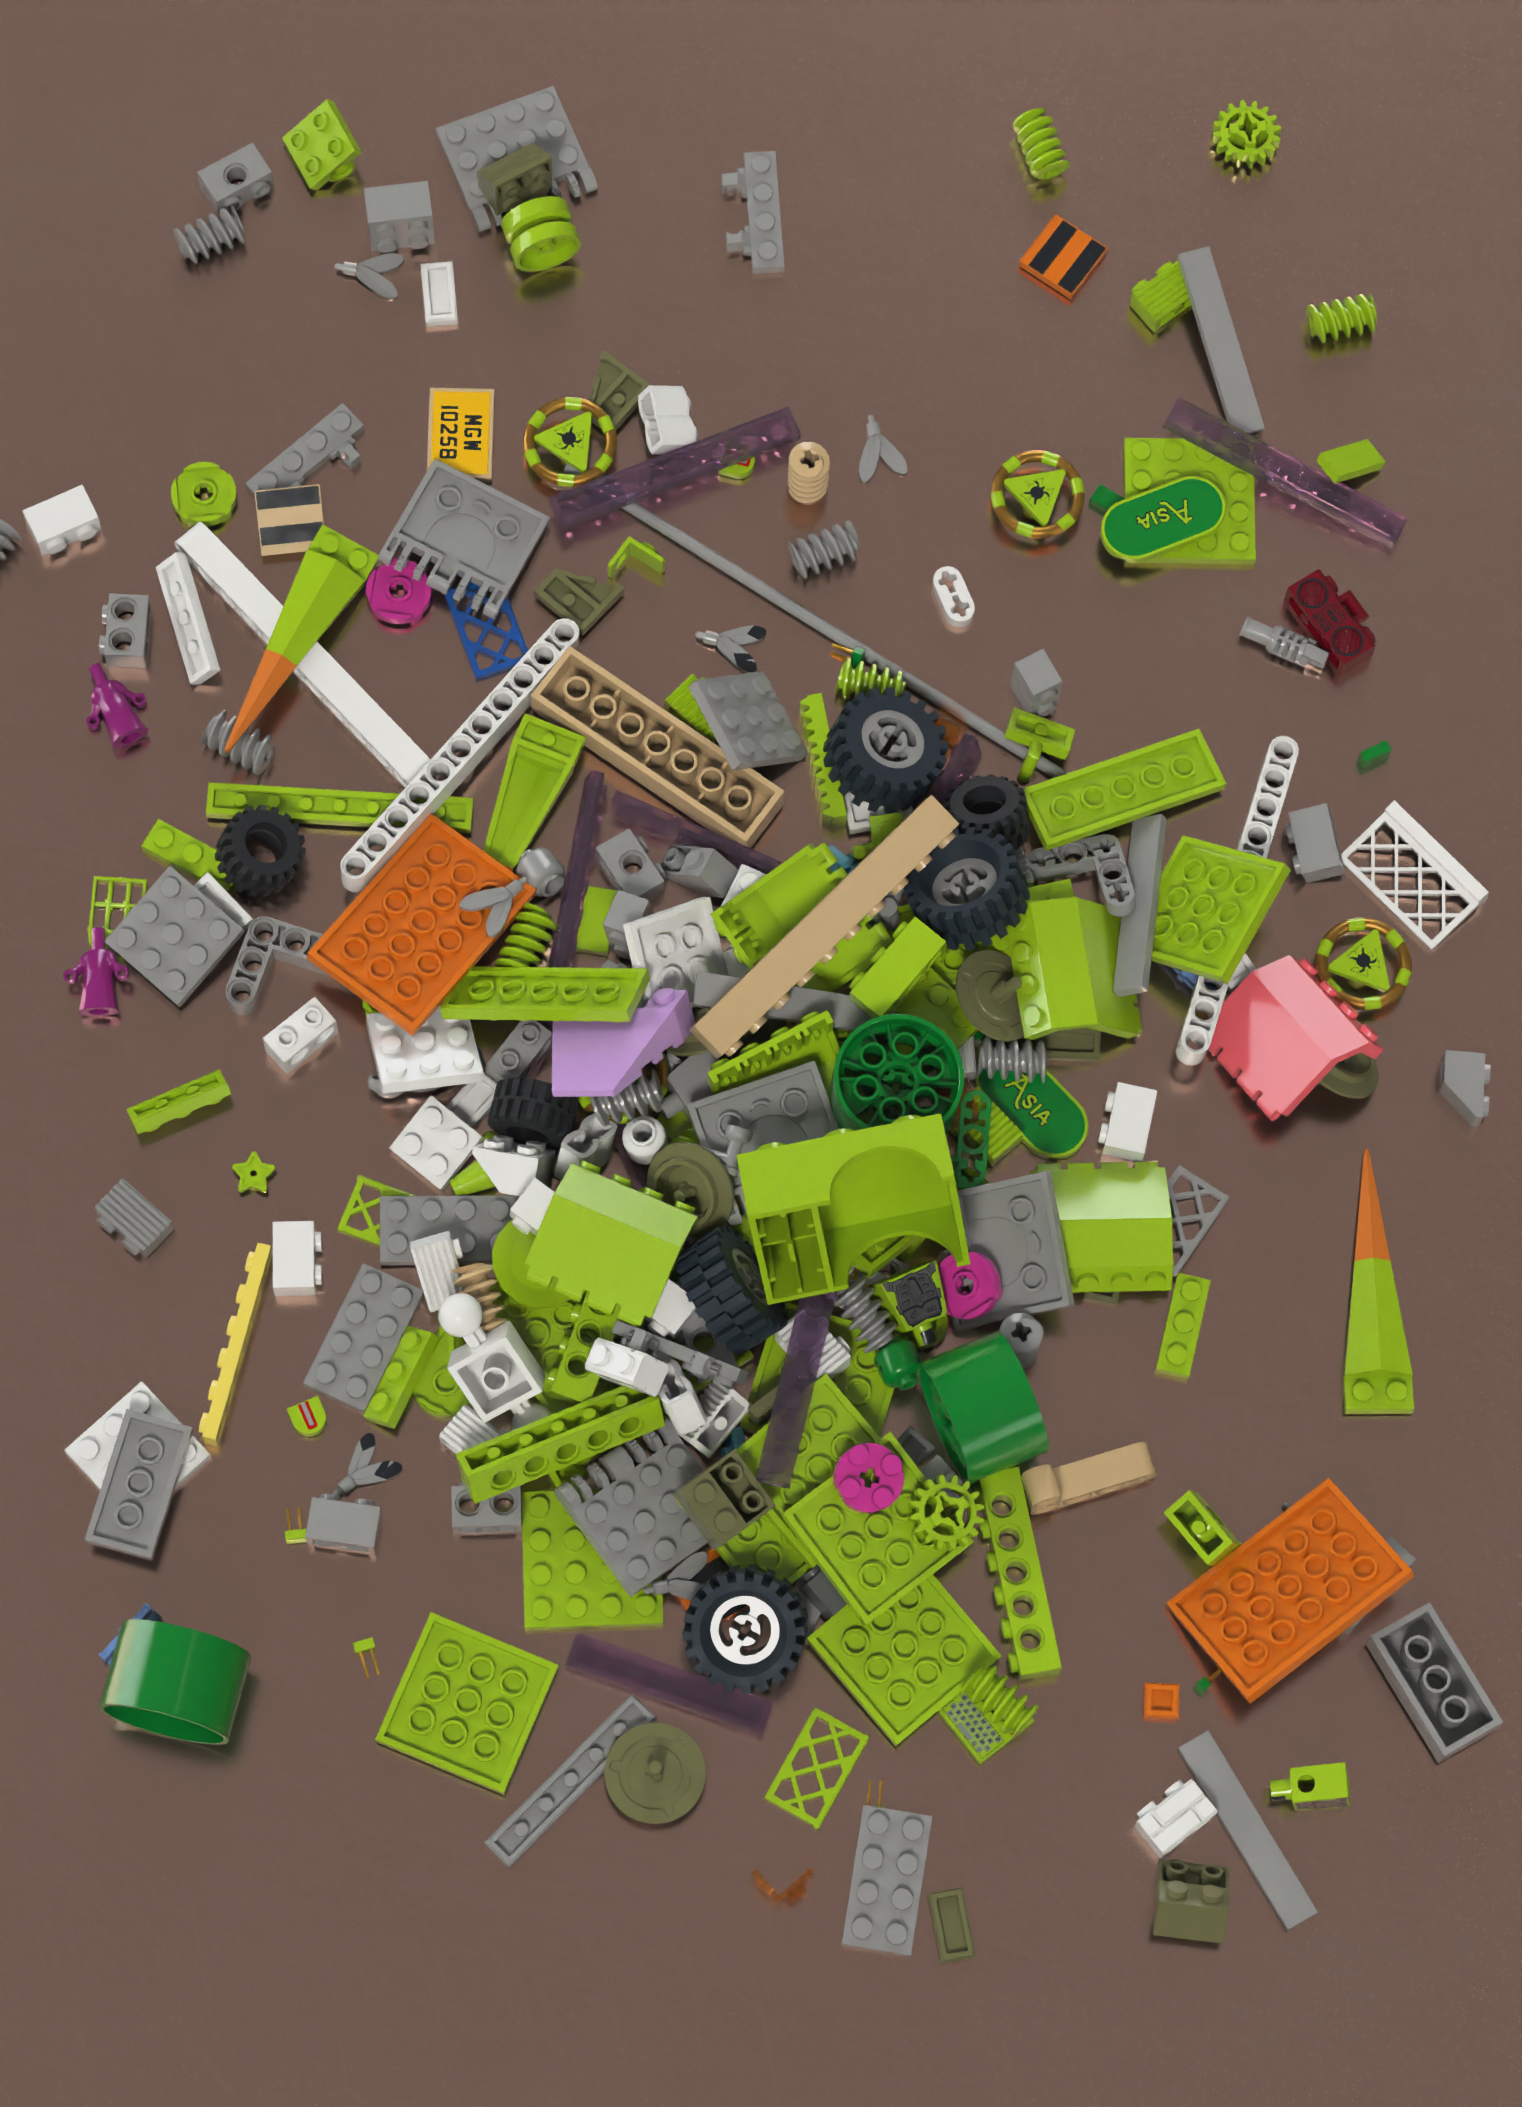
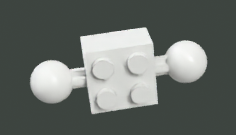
(493, 1366)

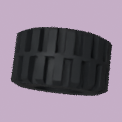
(990, 805)
(273, 831)
(530, 1112)

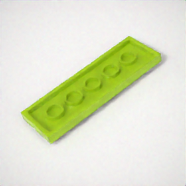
(1123, 789)
(547, 994)

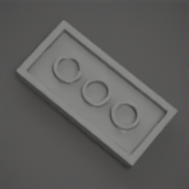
(469, 1218)
(363, 1338)
(139, 1484)
(886, 1880)

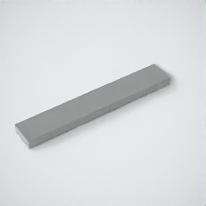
(1220, 340)
(1138, 927)
(846, 1015)
(565, 1784)
(1247, 1831)

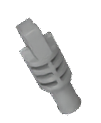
(1285, 643)

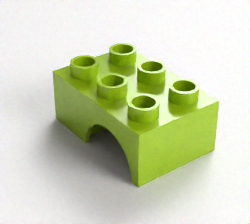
(838, 1194)

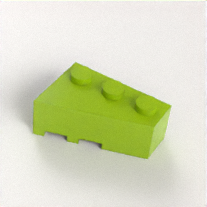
(897, 969)

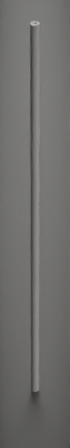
(832, 632)

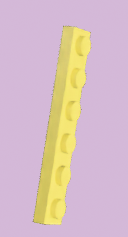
(232, 1357)

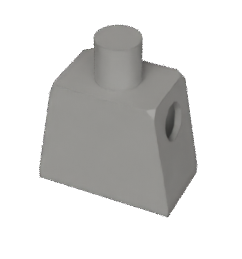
(688, 1084)

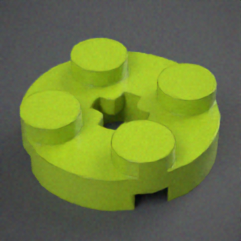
(191, 481)

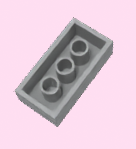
(1434, 1682)

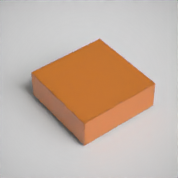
(1161, 1701)

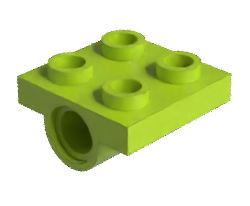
(323, 146)

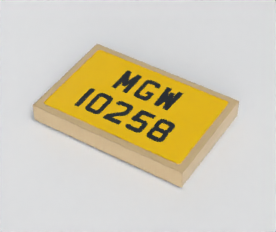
(462, 430)

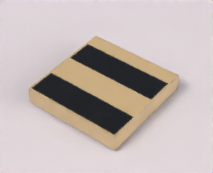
(288, 518)

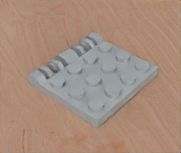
(501, 130)
(467, 534)
(776, 1109)
(1022, 1235)
(636, 1517)

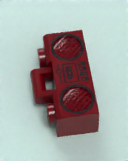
(1326, 620)

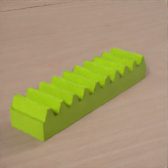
(816, 729)

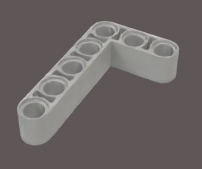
(266, 953)

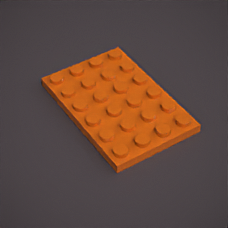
(405, 933)
(1289, 1590)

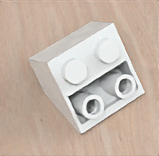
(513, 1164)

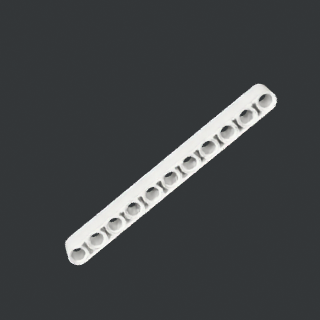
(317, 669)
(455, 767)
(1256, 827)

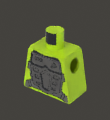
(913, 1300)
(1330, 1787)

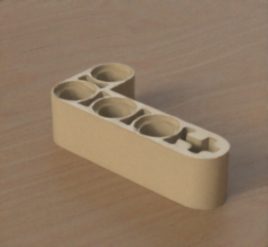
(1060, 1486)

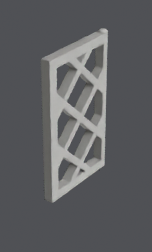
(1205, 1219)

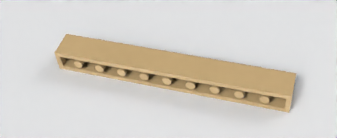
(824, 927)

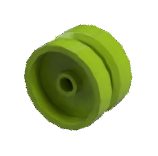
(540, 234)

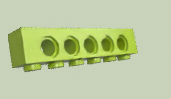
(564, 1384)
(558, 1441)
(1044, 1659)

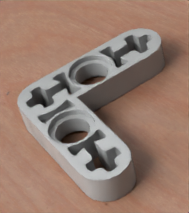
(1100, 862)

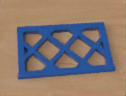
(472, 648)

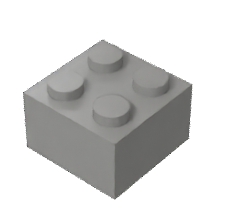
(399, 216)

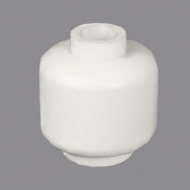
(644, 1139)

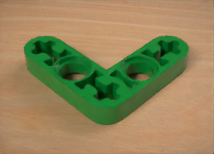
(957, 1162)

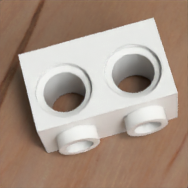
(300, 1035)

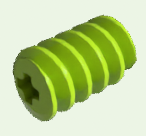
(1040, 145)
(1341, 317)
(859, 681)
(526, 938)
(999, 1699)

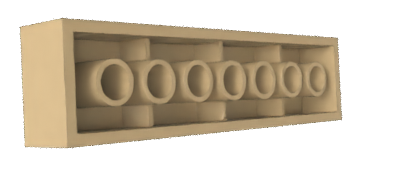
(656, 749)

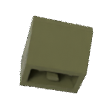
(516, 178)
(724, 1499)
(1191, 1901)

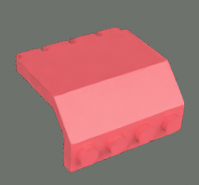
(1286, 1034)

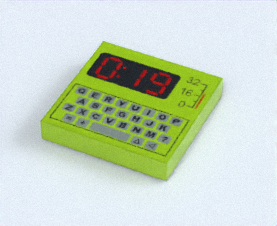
(974, 1728)

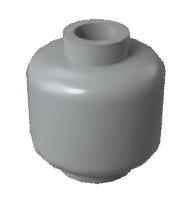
(542, 871)

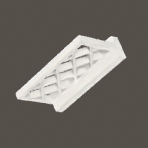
(1434, 856)

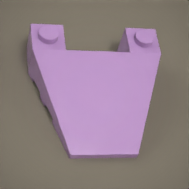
(609, 1056)

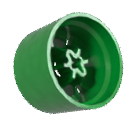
(896, 1029)
(983, 1407)
(175, 1681)

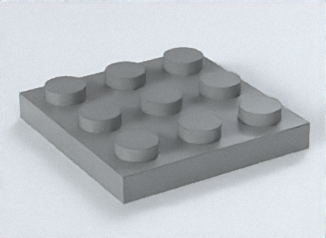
(748, 720)
(174, 936)

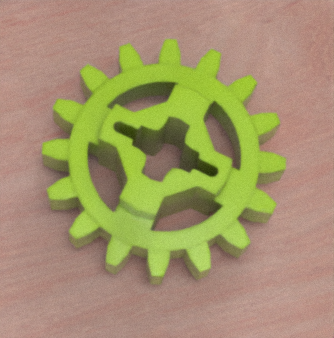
(1235, 141)
(938, 1502)

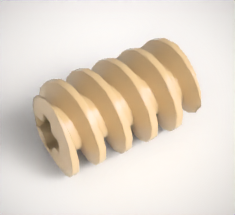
(808, 472)
(478, 1286)

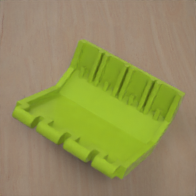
(779, 901)
(1067, 969)
(785, 1050)
(1114, 1225)
(609, 1243)

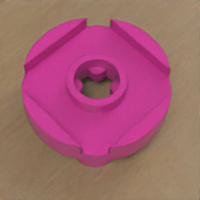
(398, 610)
(985, 1291)
(851, 1487)

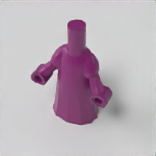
(120, 718)
(98, 983)

